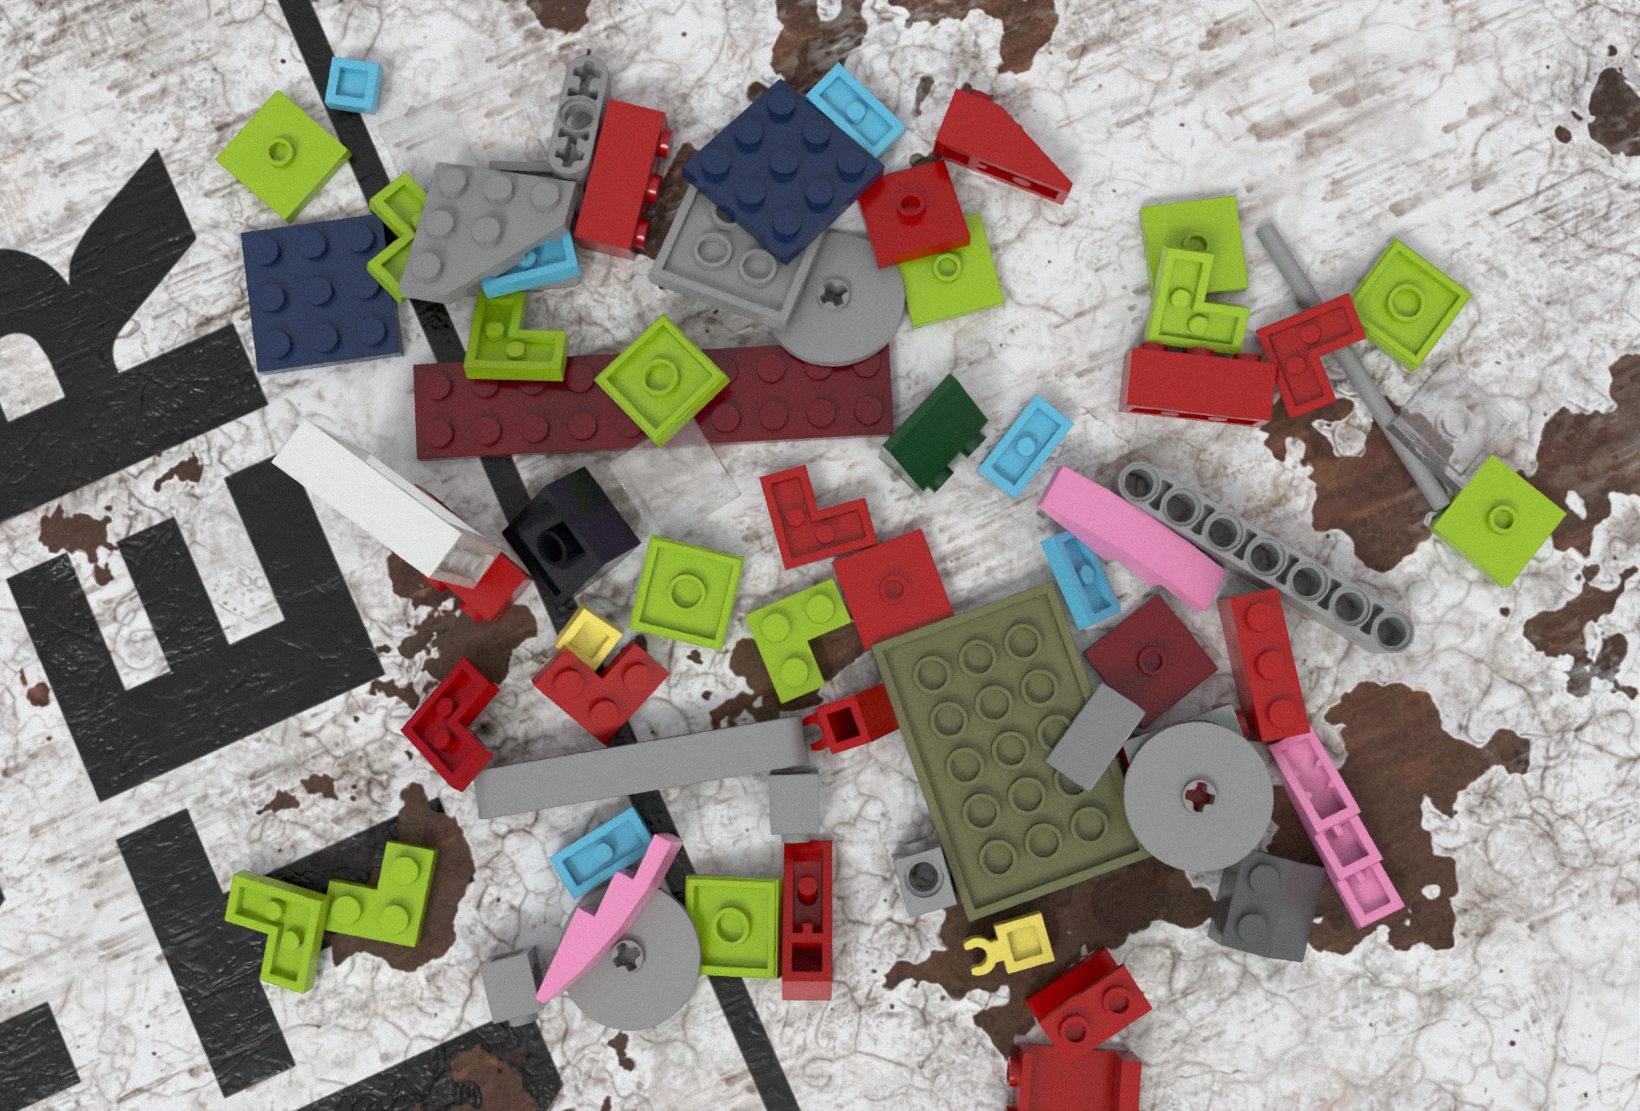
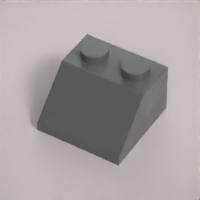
(1267, 906)

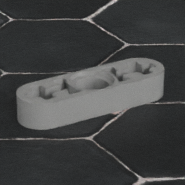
(574, 101)

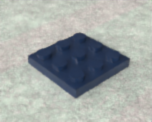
(783, 171)
(316, 298)

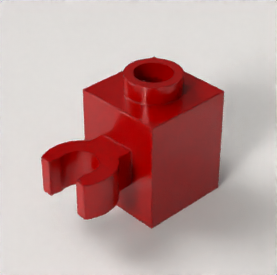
(854, 719)

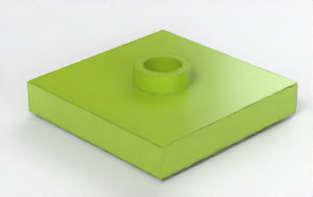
(283, 156)
(1198, 225)
(952, 281)
(1406, 304)
(662, 380)
(1497, 522)
(686, 592)
(737, 923)

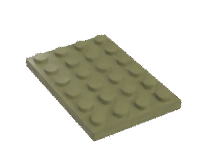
(979, 717)

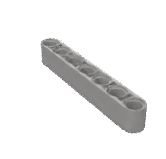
(1283, 561)
(641, 767)

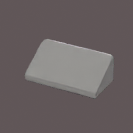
(1095, 737)

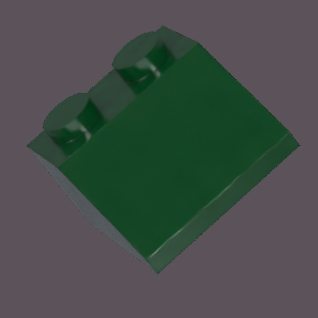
(934, 437)

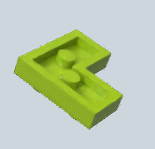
(400, 209)
(1182, 314)
(504, 350)
(784, 633)
(393, 909)
(292, 920)

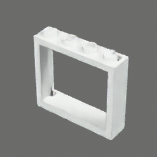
(385, 505)

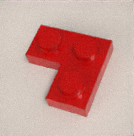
(1297, 348)
(811, 534)
(605, 699)
(443, 722)

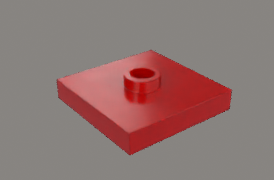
(913, 215)
(892, 588)

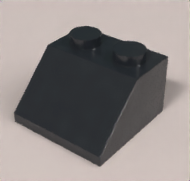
(570, 536)

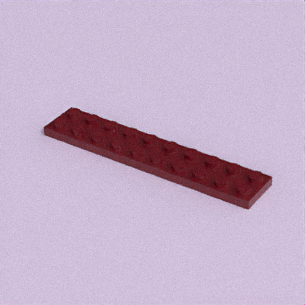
(766, 401)

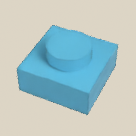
(354, 85)

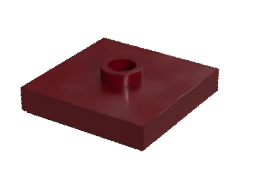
(1150, 659)

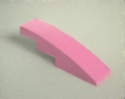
(1131, 536)
(1335, 828)
(599, 928)

